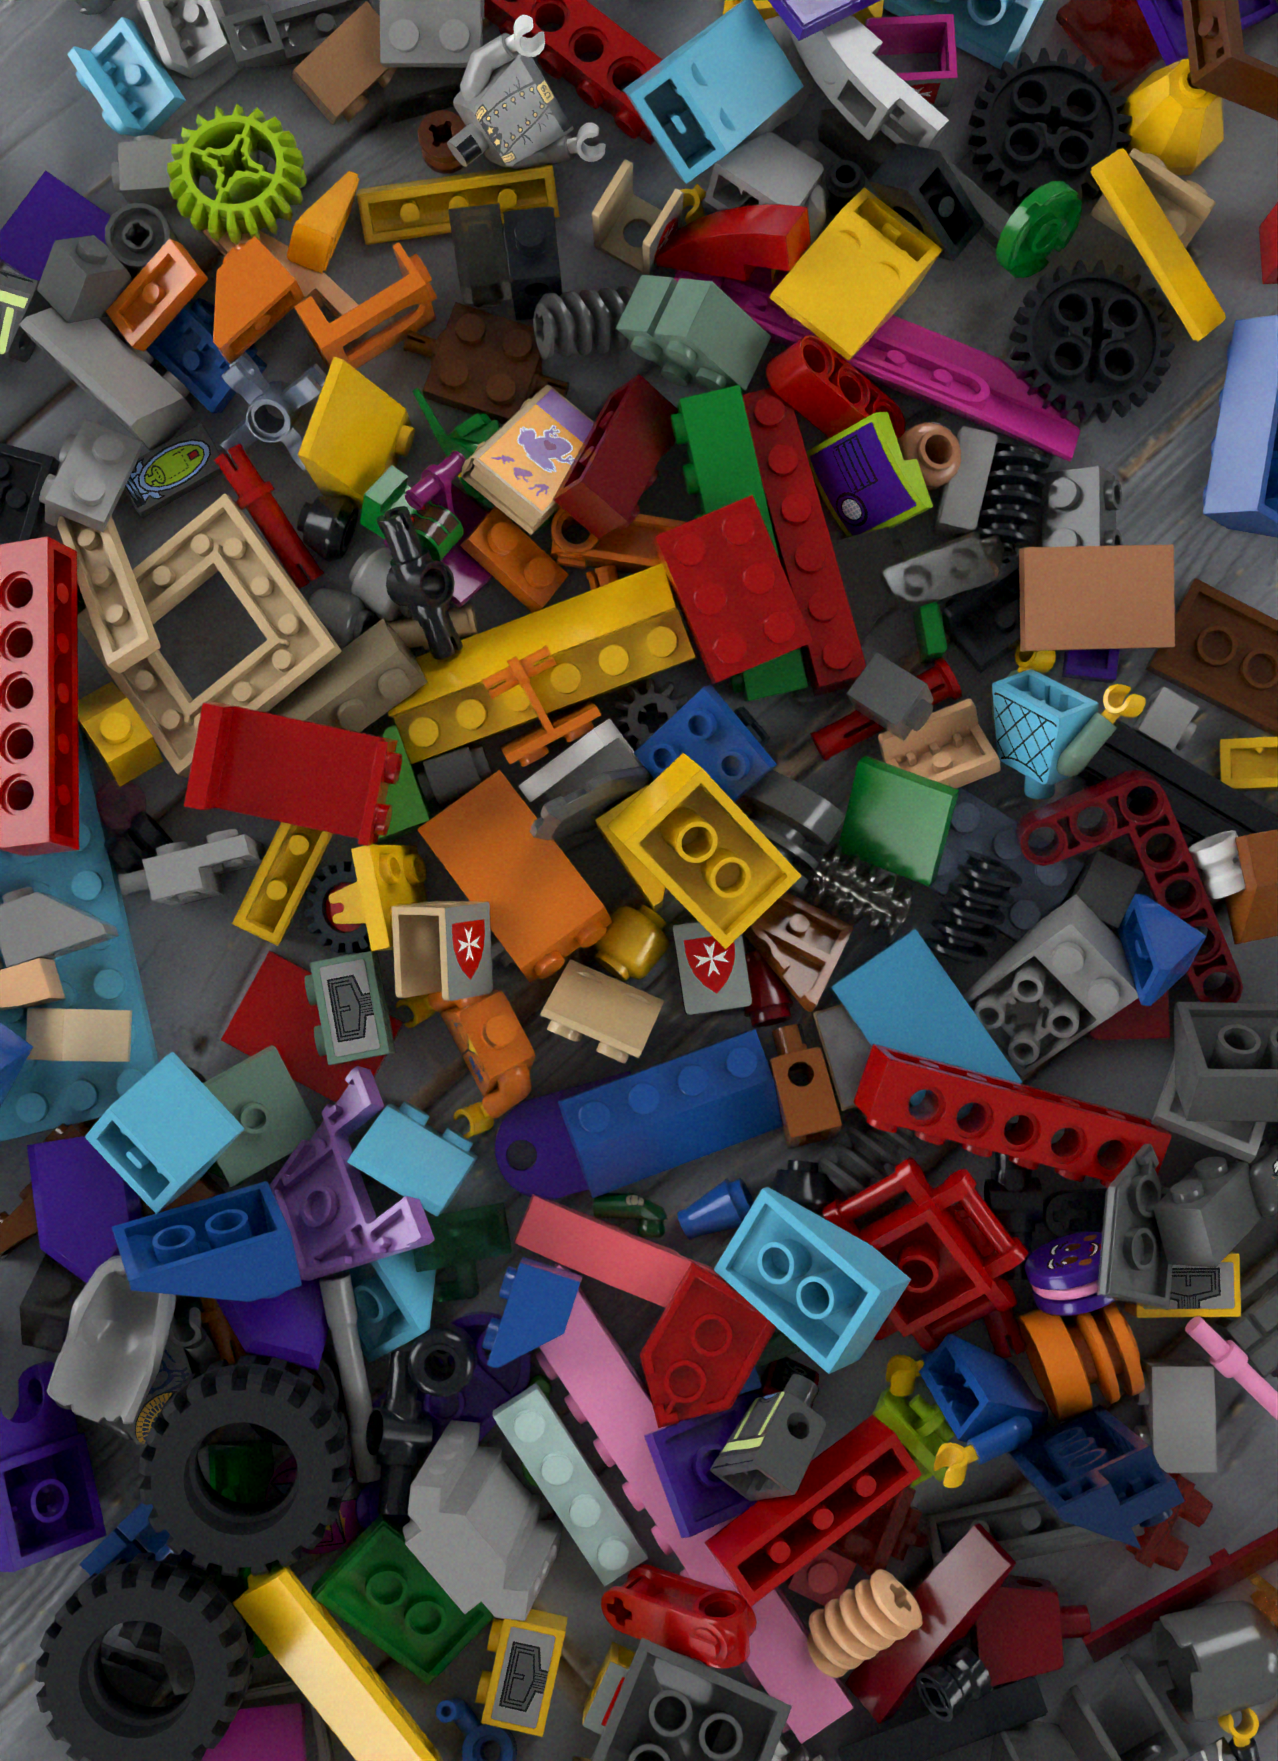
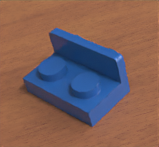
(193, 358)

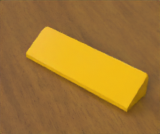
(422, 205)
(1158, 244)
(282, 881)

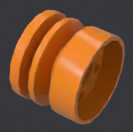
(1081, 1353)

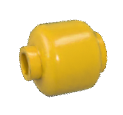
(632, 943)

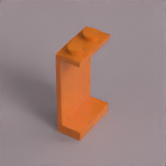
(533, 890)

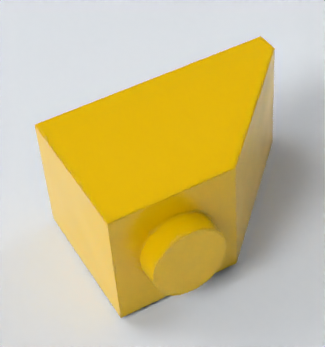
(117, 733)

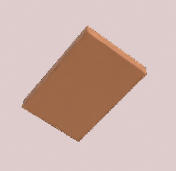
(1096, 597)

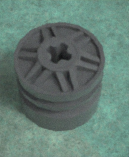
(790, 816)

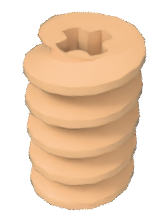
(861, 1623)

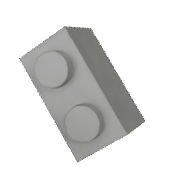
(1179, 1414)

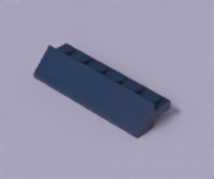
(1098, 1475)

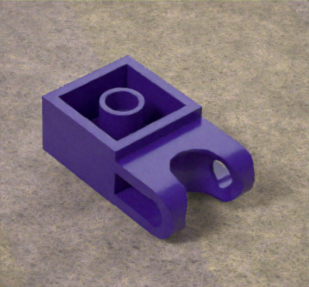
(44, 1478)

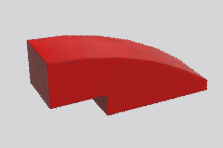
(740, 240)

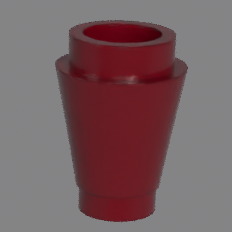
(769, 994)

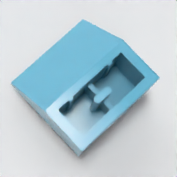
(164, 1132)

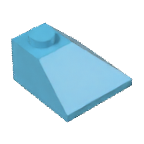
(391, 1302)

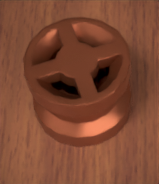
(436, 151)

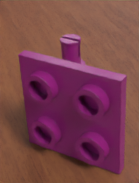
(437, 487)

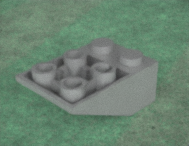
(1053, 986)

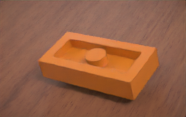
(156, 295)
(514, 560)

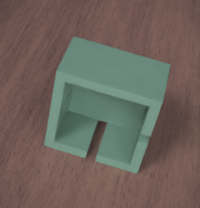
(693, 332)

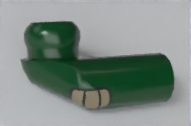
(632, 1206)

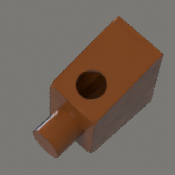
(806, 1111)

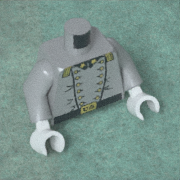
(513, 110)

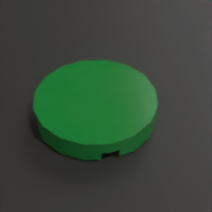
(1037, 227)

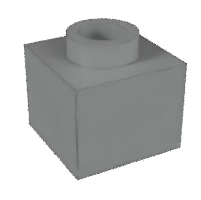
(1167, 719)

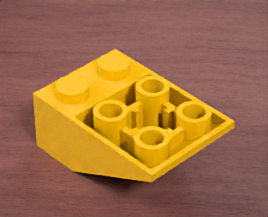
(856, 274)

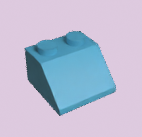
(414, 1156)

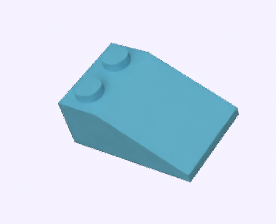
(811, 1279)

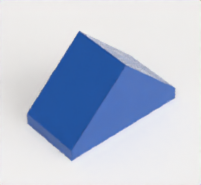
(1156, 947)

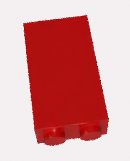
(293, 771)

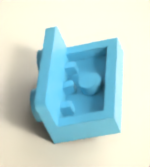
(127, 80)

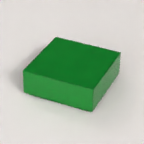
(929, 632)

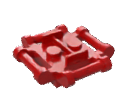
(936, 1250)

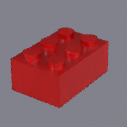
(732, 589)

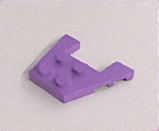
(328, 1200)

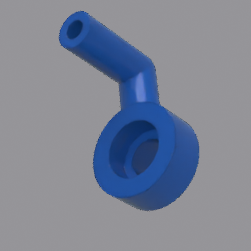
(476, 1733)

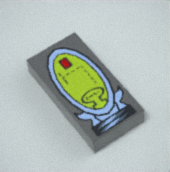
(173, 470)

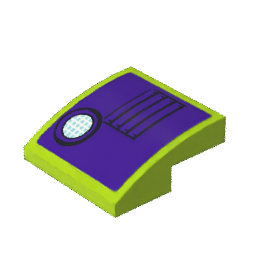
(867, 478)

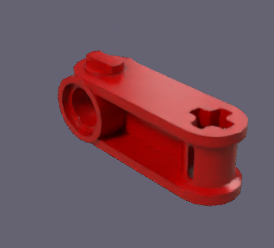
(682, 1616)

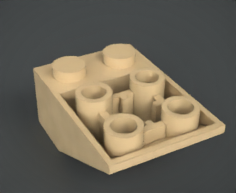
(603, 1010)

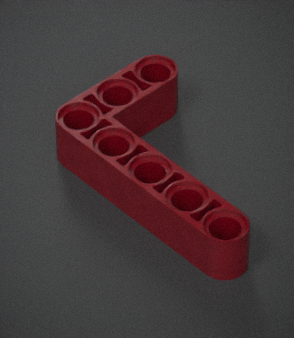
(1158, 869)

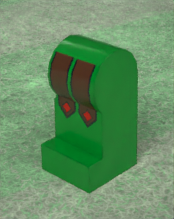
(434, 524)

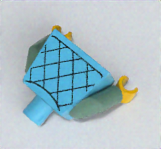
(1049, 727)

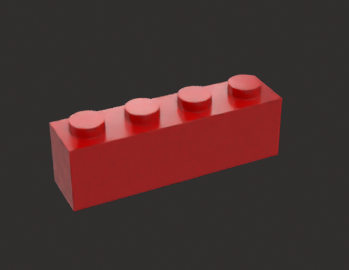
(834, 1496)

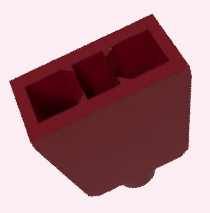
(1025, 1629)

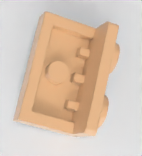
(945, 749)

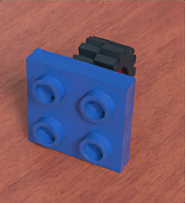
(716, 739)

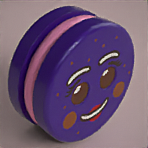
(1066, 1274)

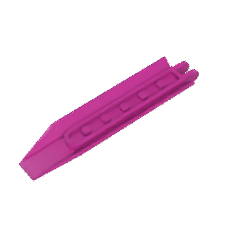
(922, 367)

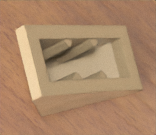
(79, 1034)

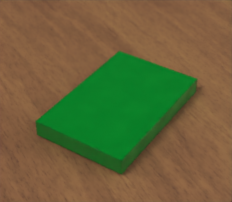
(397, 1602)

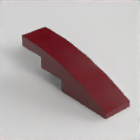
(949, 1606)

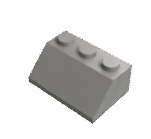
(113, 374)

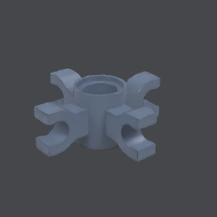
(289, 398)

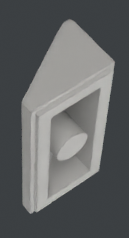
(964, 493)

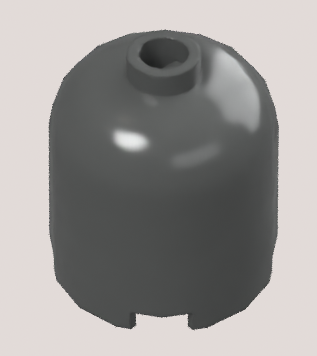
(1217, 1659)

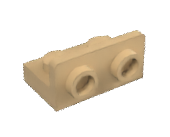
(1182, 201)

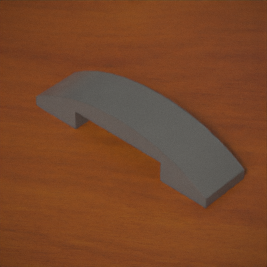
(286, 36)

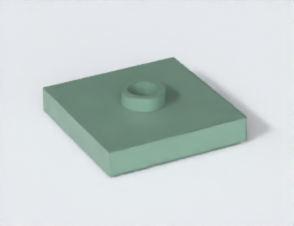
(268, 1107)

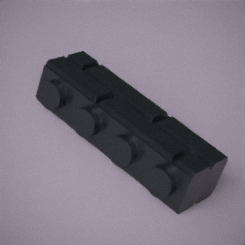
(1197, 799)

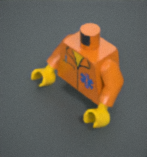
(491, 1047)

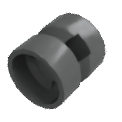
(137, 235)

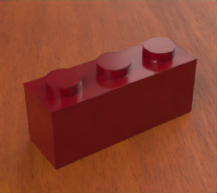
(618, 458)

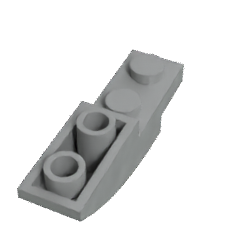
(865, 88)

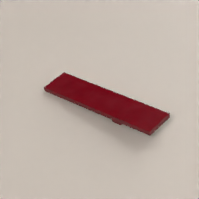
(1221, 1574)

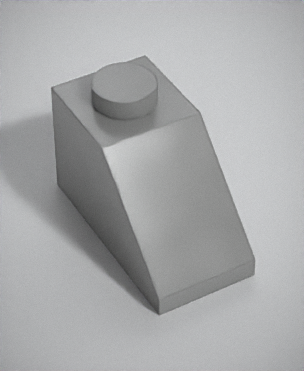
(46, 927)

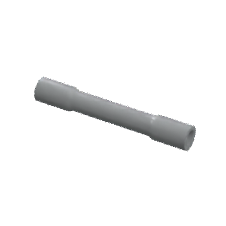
(342, 1320)

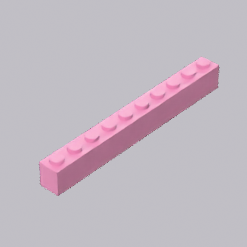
(620, 1411)

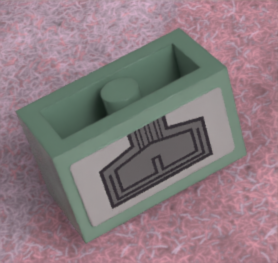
(350, 1008)

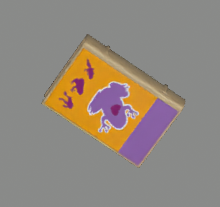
(529, 458)

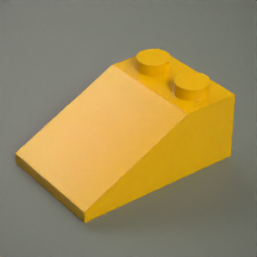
(353, 434)
(704, 850)

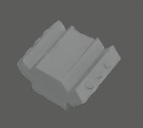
(479, 1526)

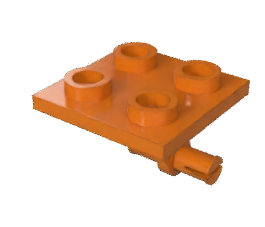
(569, 724)

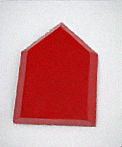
(702, 1348)

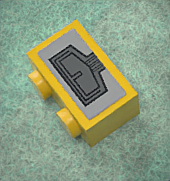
(1200, 1292)
(523, 1671)

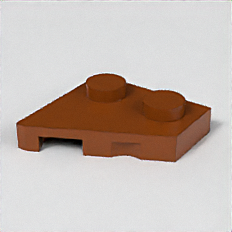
(800, 945)

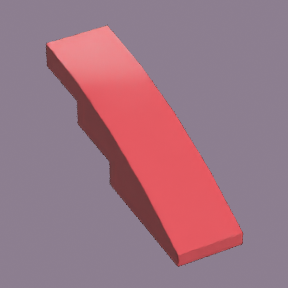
(603, 1250)

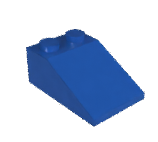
(212, 1248)

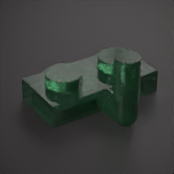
(461, 1241)

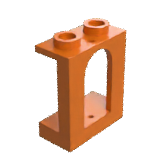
(408, 291)

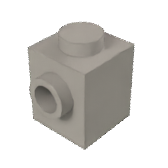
(143, 171)

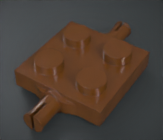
(482, 364)

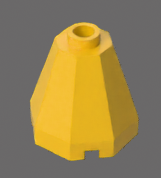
(1174, 119)

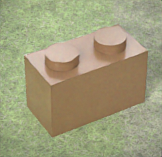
(345, 67)

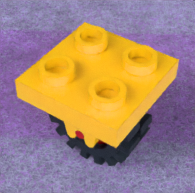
(358, 896)

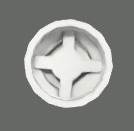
(1220, 864)

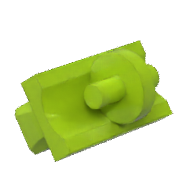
(919, 1429)

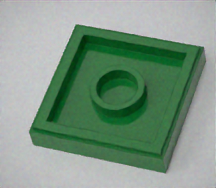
(898, 820)

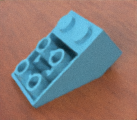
(714, 90)

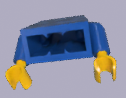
(979, 1397)

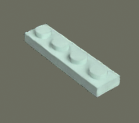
(570, 1484)

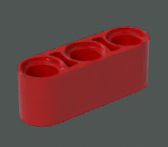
(828, 388)

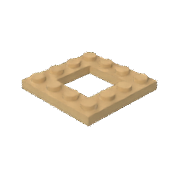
(295, 642)

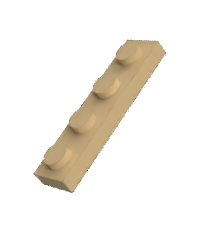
(110, 594)

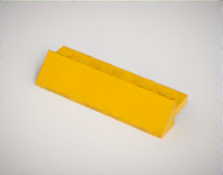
(598, 646)
(331, 1670)

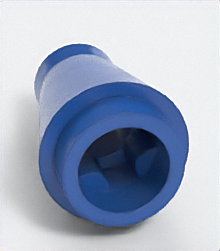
(717, 1210)

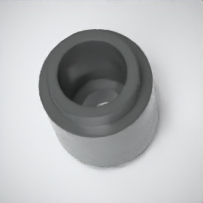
(453, 774)

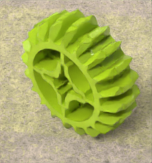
(246, 193)

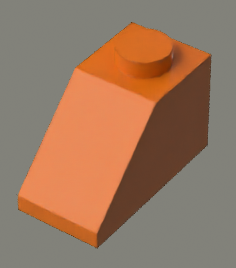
(250, 297)

